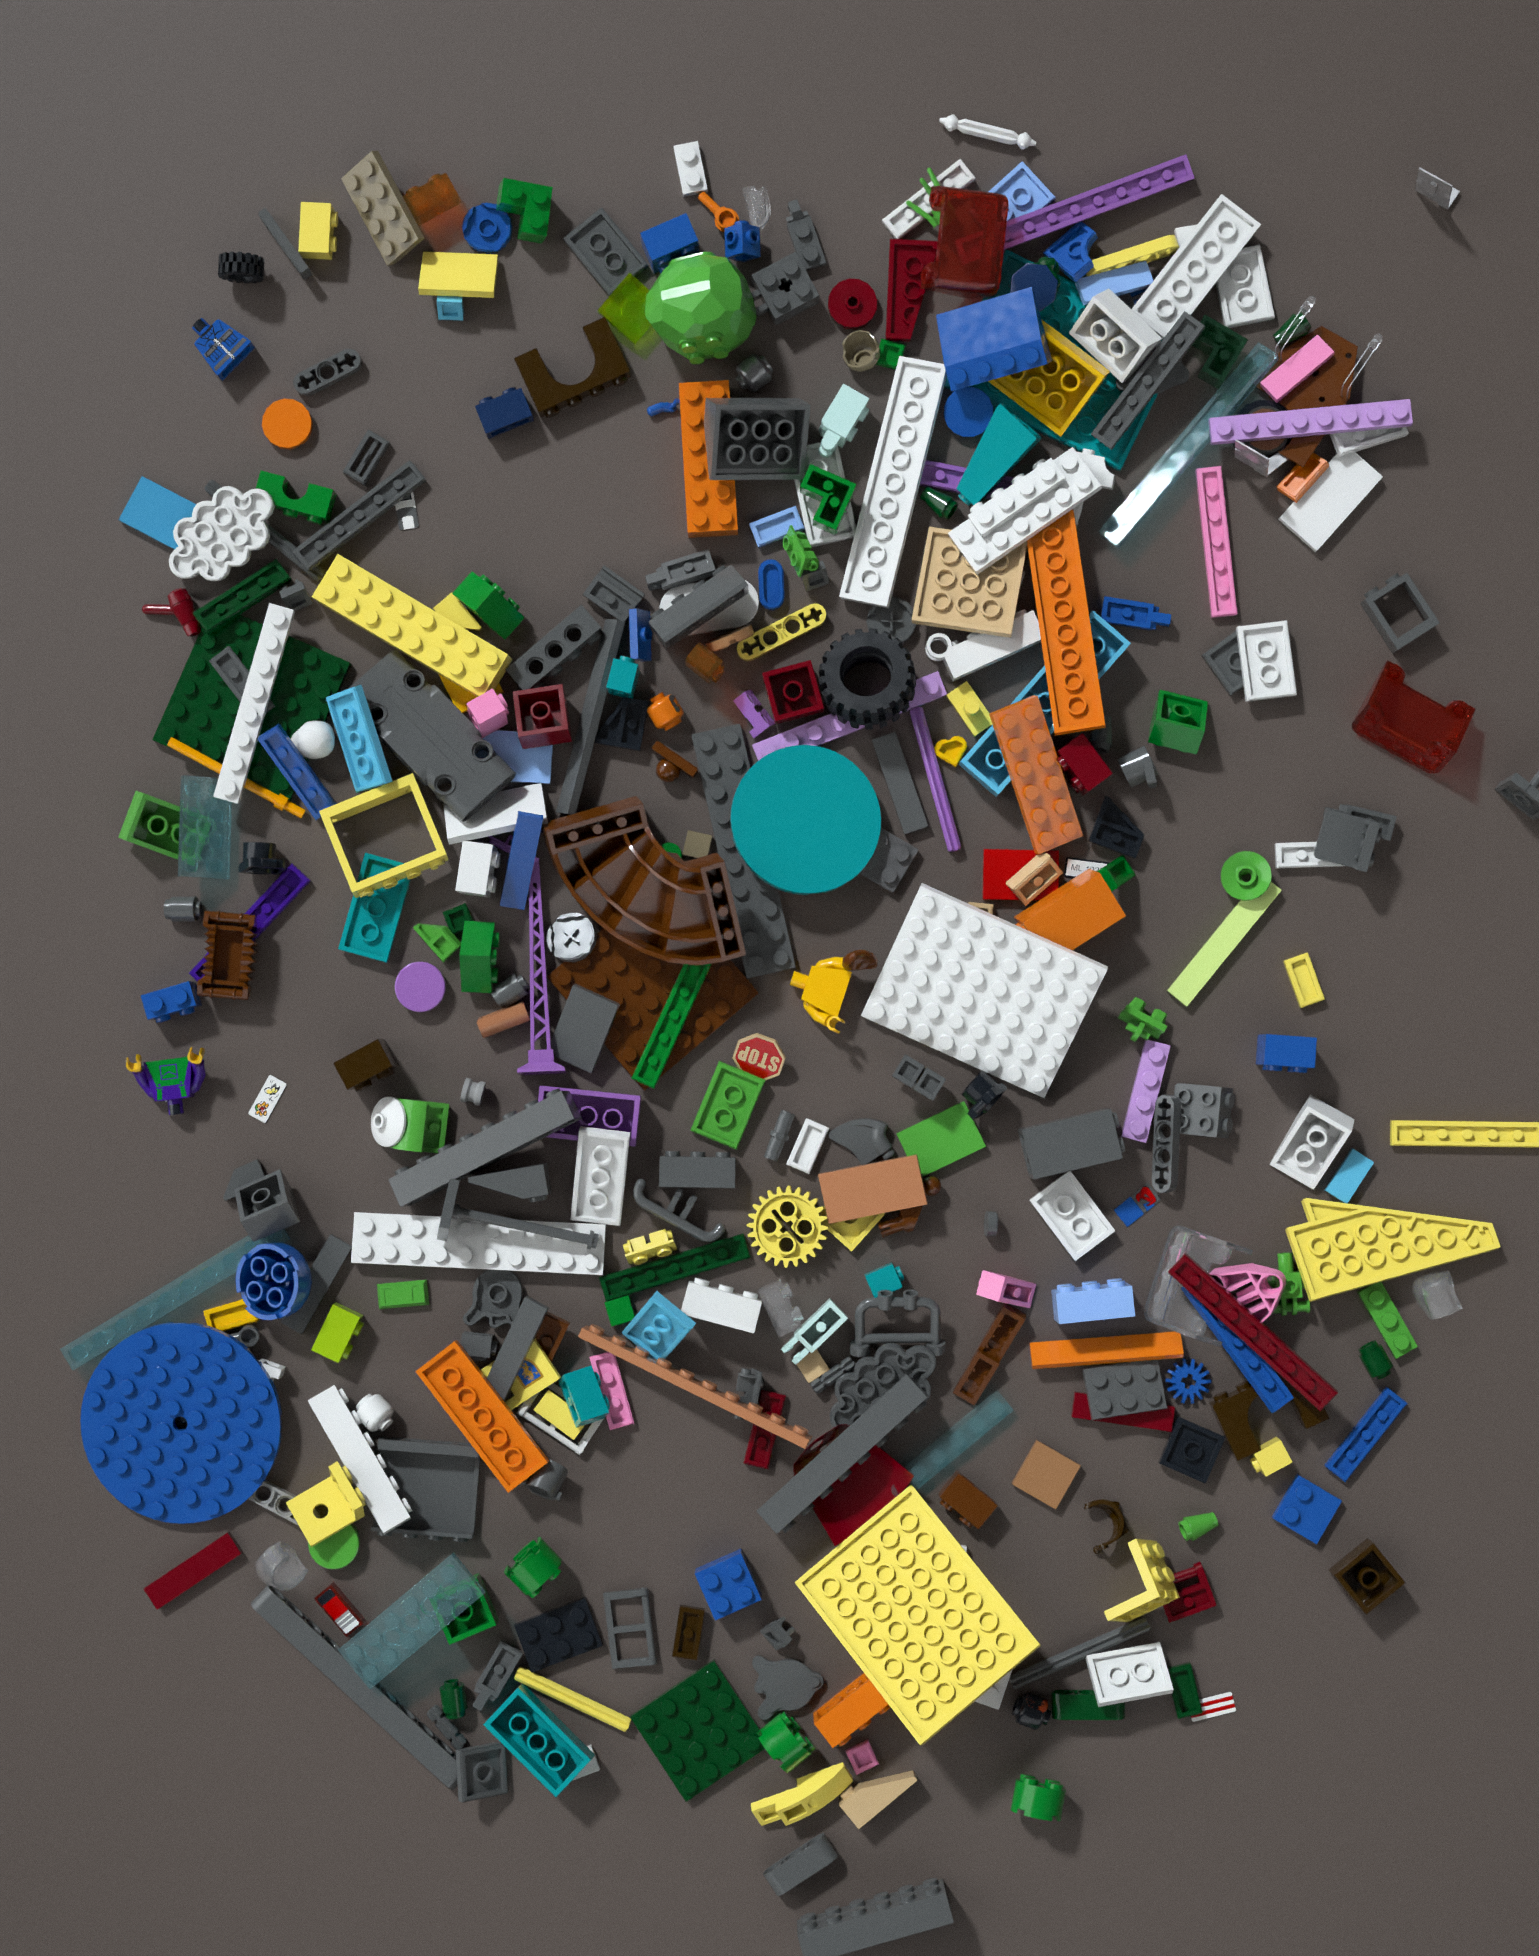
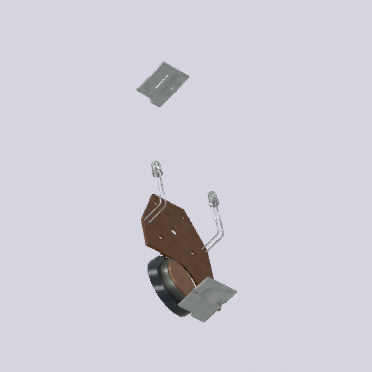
(1334, 376)

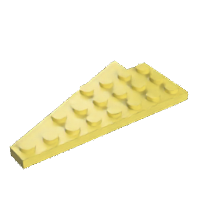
(1364, 1245)

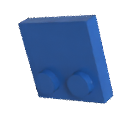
(1306, 1509)

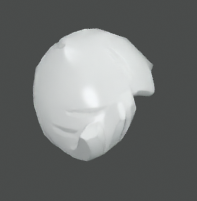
(314, 739)

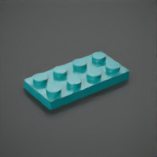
(375, 918)

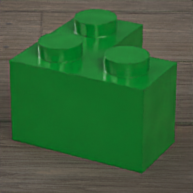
(531, 203)
(832, 492)
(488, 603)
(478, 956)

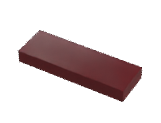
(761, 1440)

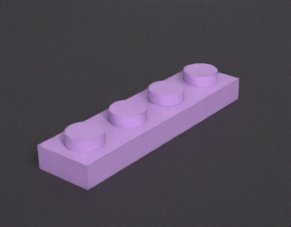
(1145, 1091)

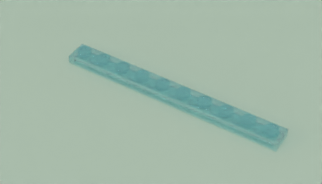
(1187, 446)
(163, 1301)

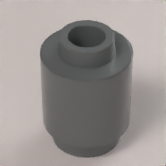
(183, 909)
(510, 990)

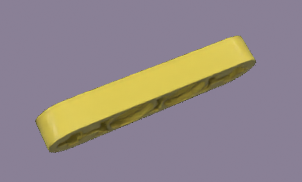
(1146, 252)
(782, 634)

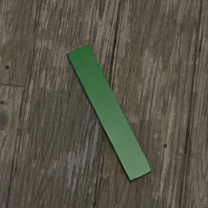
(670, 1024)

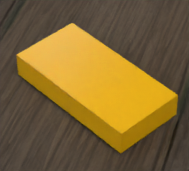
(229, 1316)

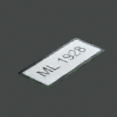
(1076, 866)

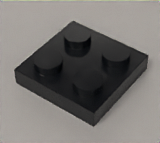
(1191, 1449)

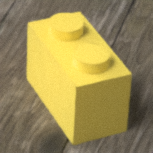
(317, 230)

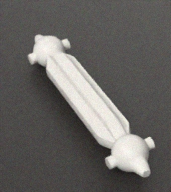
(987, 131)

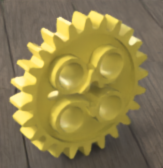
(771, 1242)

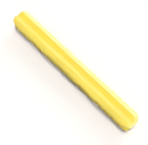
(572, 1699)

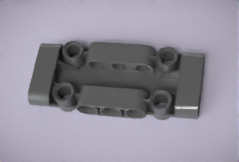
(432, 737)

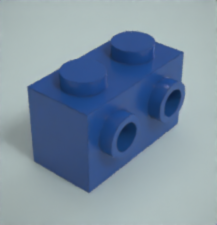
(171, 1000)

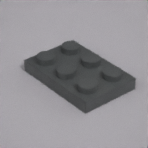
(1124, 1389)

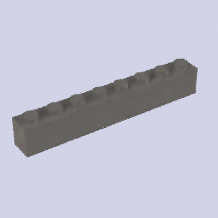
(484, 1148)
(842, 1453)

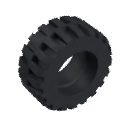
(859, 649)

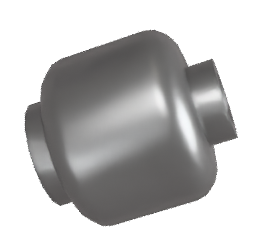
(754, 373)

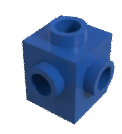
(742, 241)

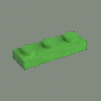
(1387, 1319)

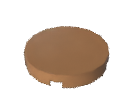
(730, 637)

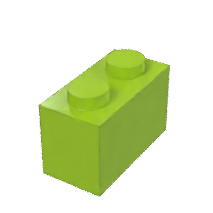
(338, 1333)

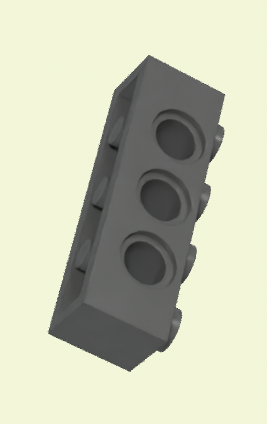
(558, 636)

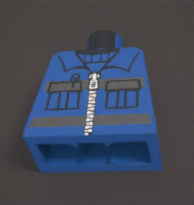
(221, 346)

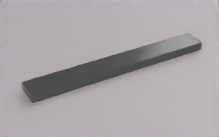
(590, 717)

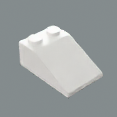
(1312, 1142)

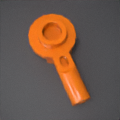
(723, 216)

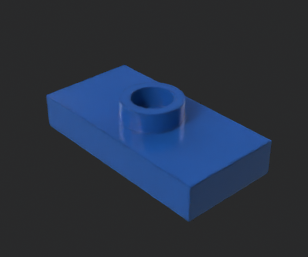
(640, 635)

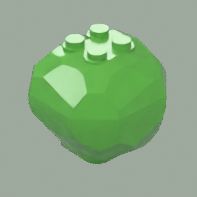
(701, 307)

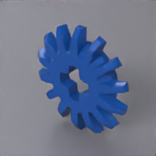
(1183, 1371)

